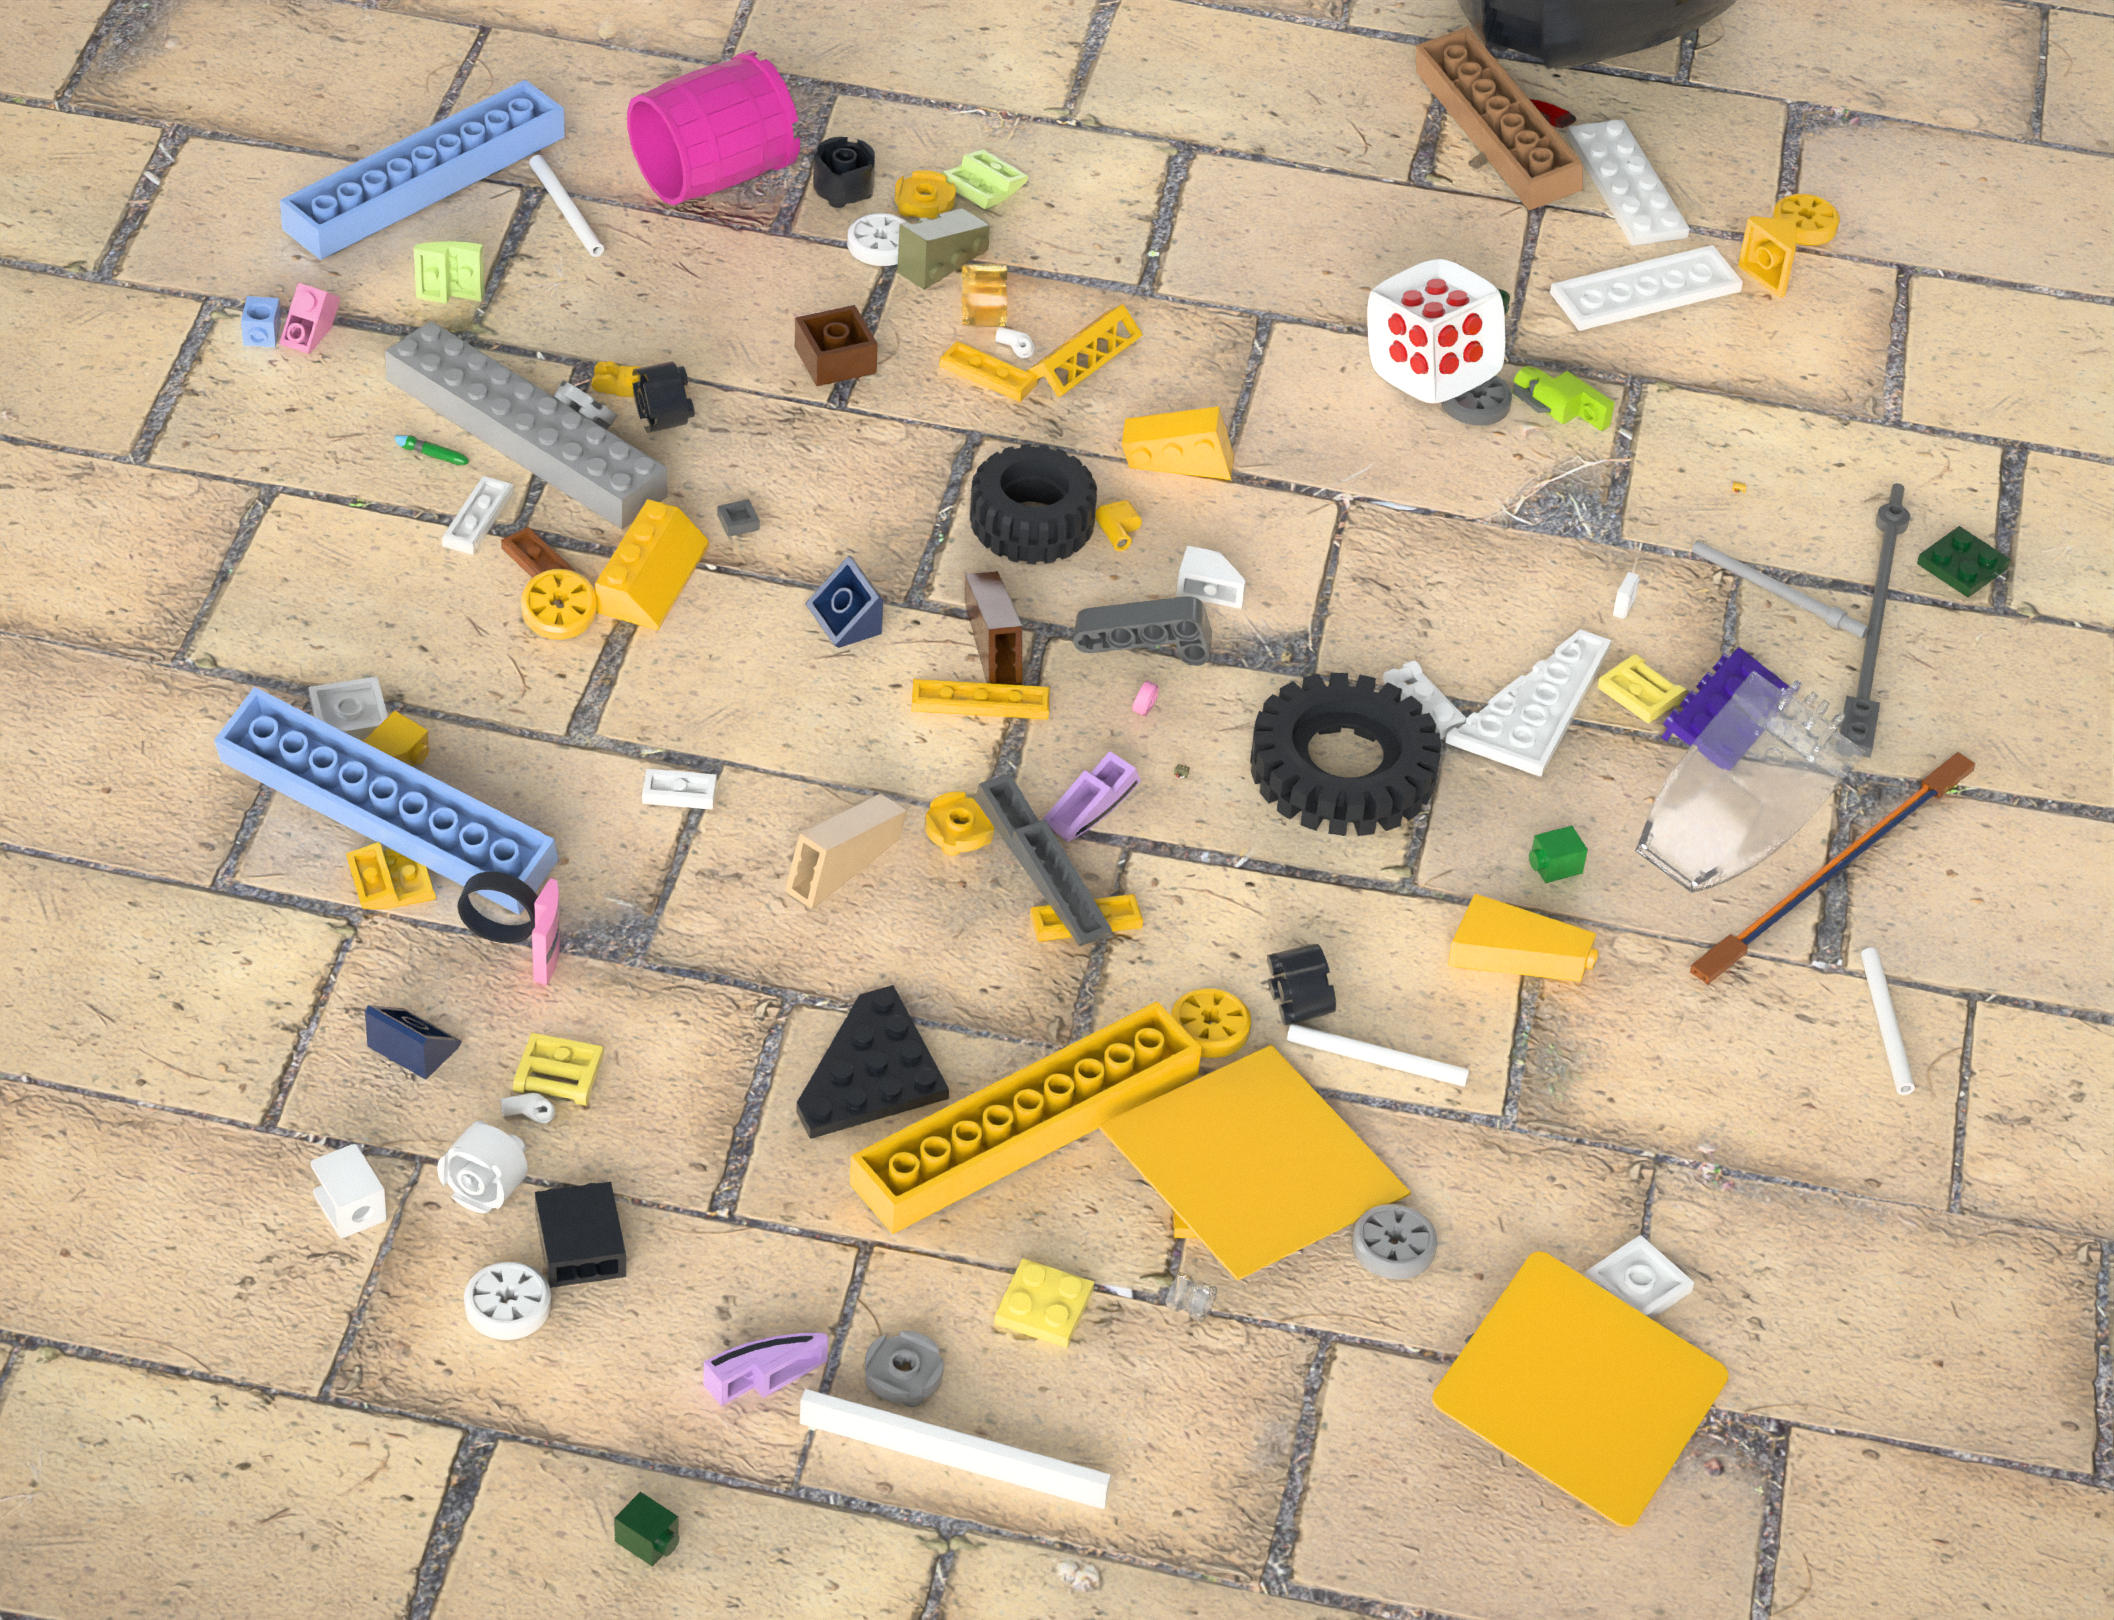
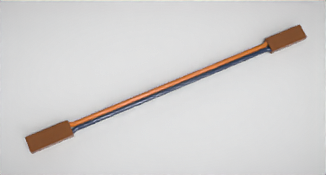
(1734, 948)

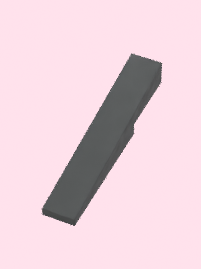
(1042, 858)

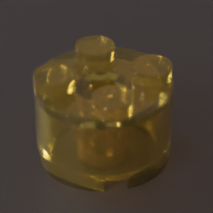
(984, 295)

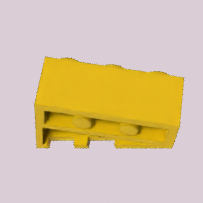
(1180, 443)

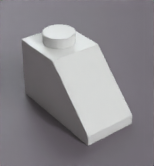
(1210, 578)

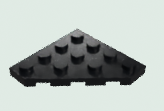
(871, 1069)

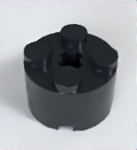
(844, 171)
(662, 396)
(1301, 983)

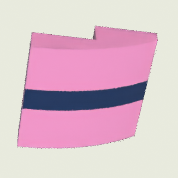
(546, 933)

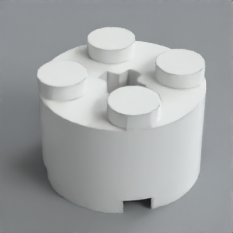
(483, 1167)

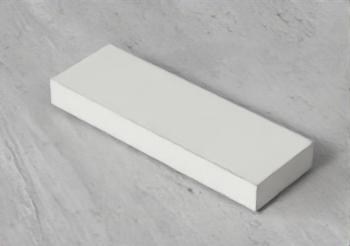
(477, 515)

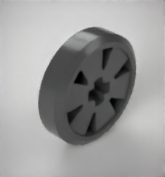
(1482, 404)

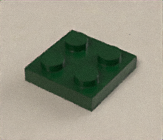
(1963, 561)

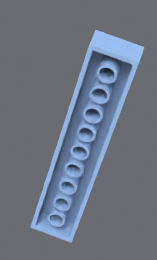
(422, 169)
(382, 796)

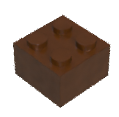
(835, 345)

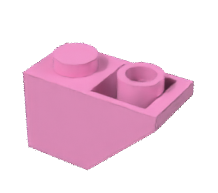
(309, 318)

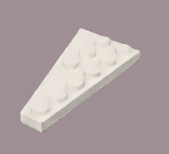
(1536, 709)

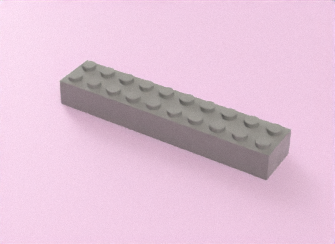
(525, 424)

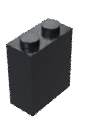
(580, 1234)

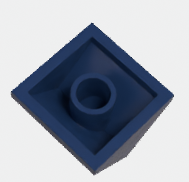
(847, 605)
(408, 1039)

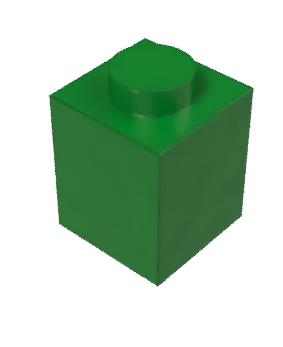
(1558, 854)

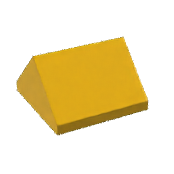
(1769, 251)

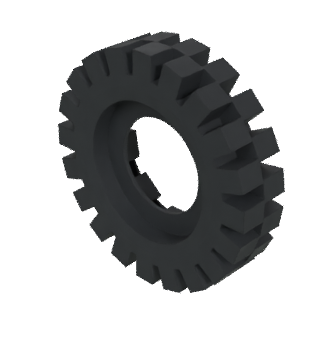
(1385, 795)

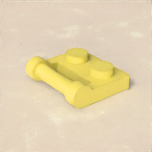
(1641, 689)
(560, 1059)

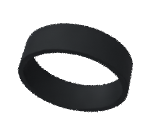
(487, 928)

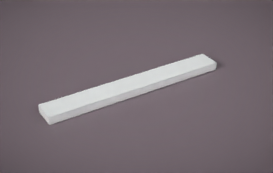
(955, 1449)

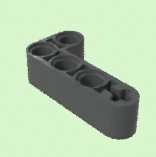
(1147, 624)

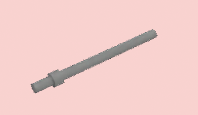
(1834, 616)

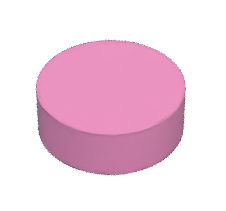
(1146, 698)

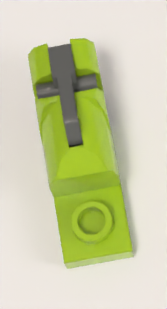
(1563, 397)

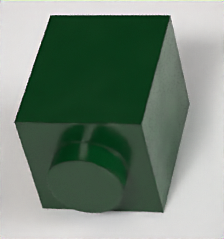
(647, 1529)

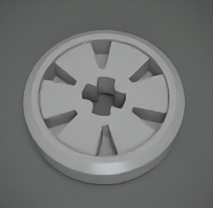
(1400, 1260)

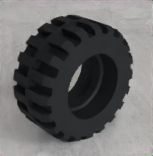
(1032, 531)

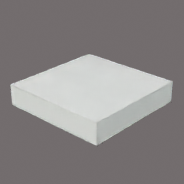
(350, 705)
(1641, 1277)

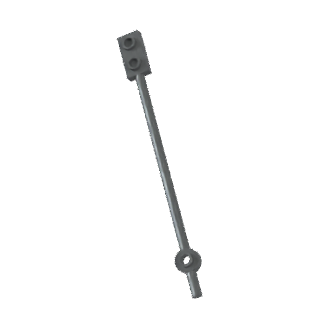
(1860, 711)

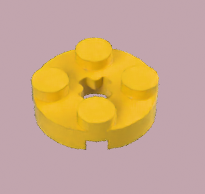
(910, 195)
(953, 836)

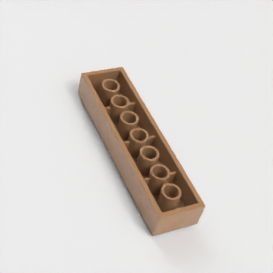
(1499, 118)

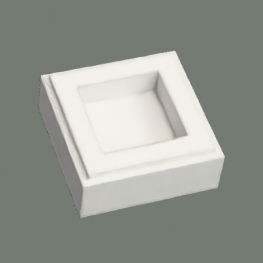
(1626, 595)

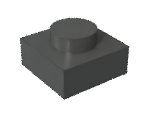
(738, 518)

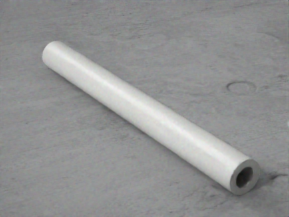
(566, 206)
(1887, 1021)
(1378, 1055)

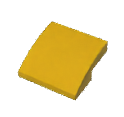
(388, 878)

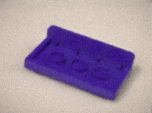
(1714, 694)

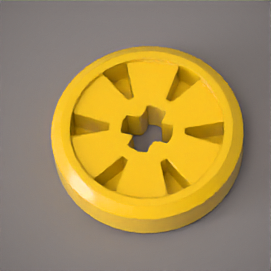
(1814, 217)
(554, 622)
(1219, 1006)

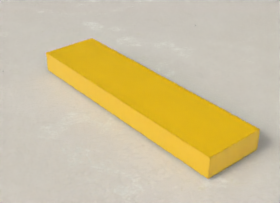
(980, 699)

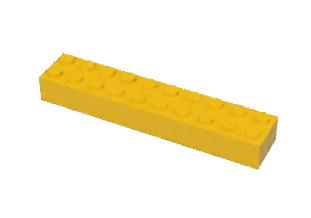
(1023, 1117)

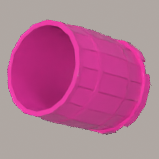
(713, 128)

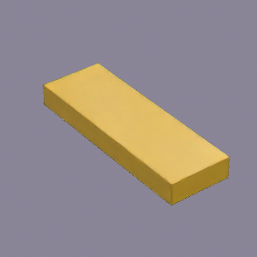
(988, 371)
(1119, 911)

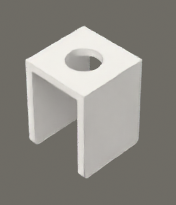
(349, 1191)

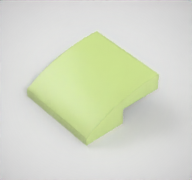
(985, 179)
(449, 270)

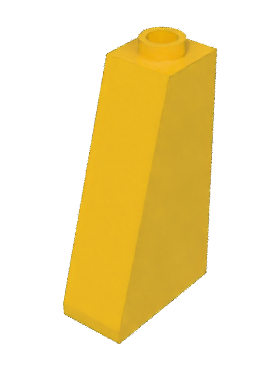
(1520, 942)

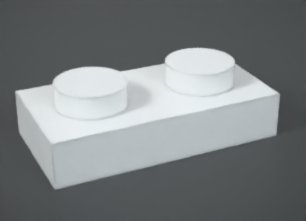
(679, 789)

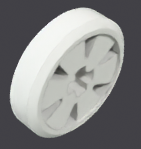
(875, 239)
(518, 1316)

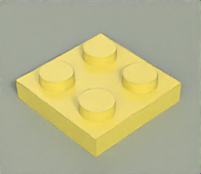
(1044, 1302)

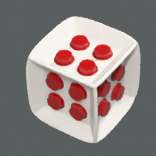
(1436, 330)

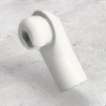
(1019, 341)
(530, 1105)

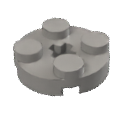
(585, 404)
(904, 1386)

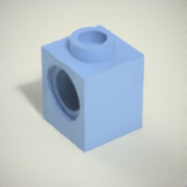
(261, 321)

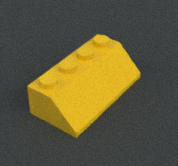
(650, 566)

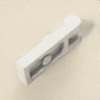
(1422, 689)

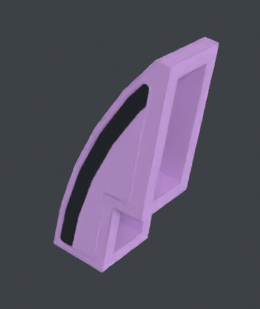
(1092, 797)
(764, 1365)

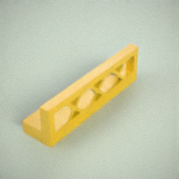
(1078, 343)

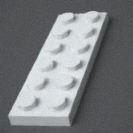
(1627, 182)
(1646, 287)

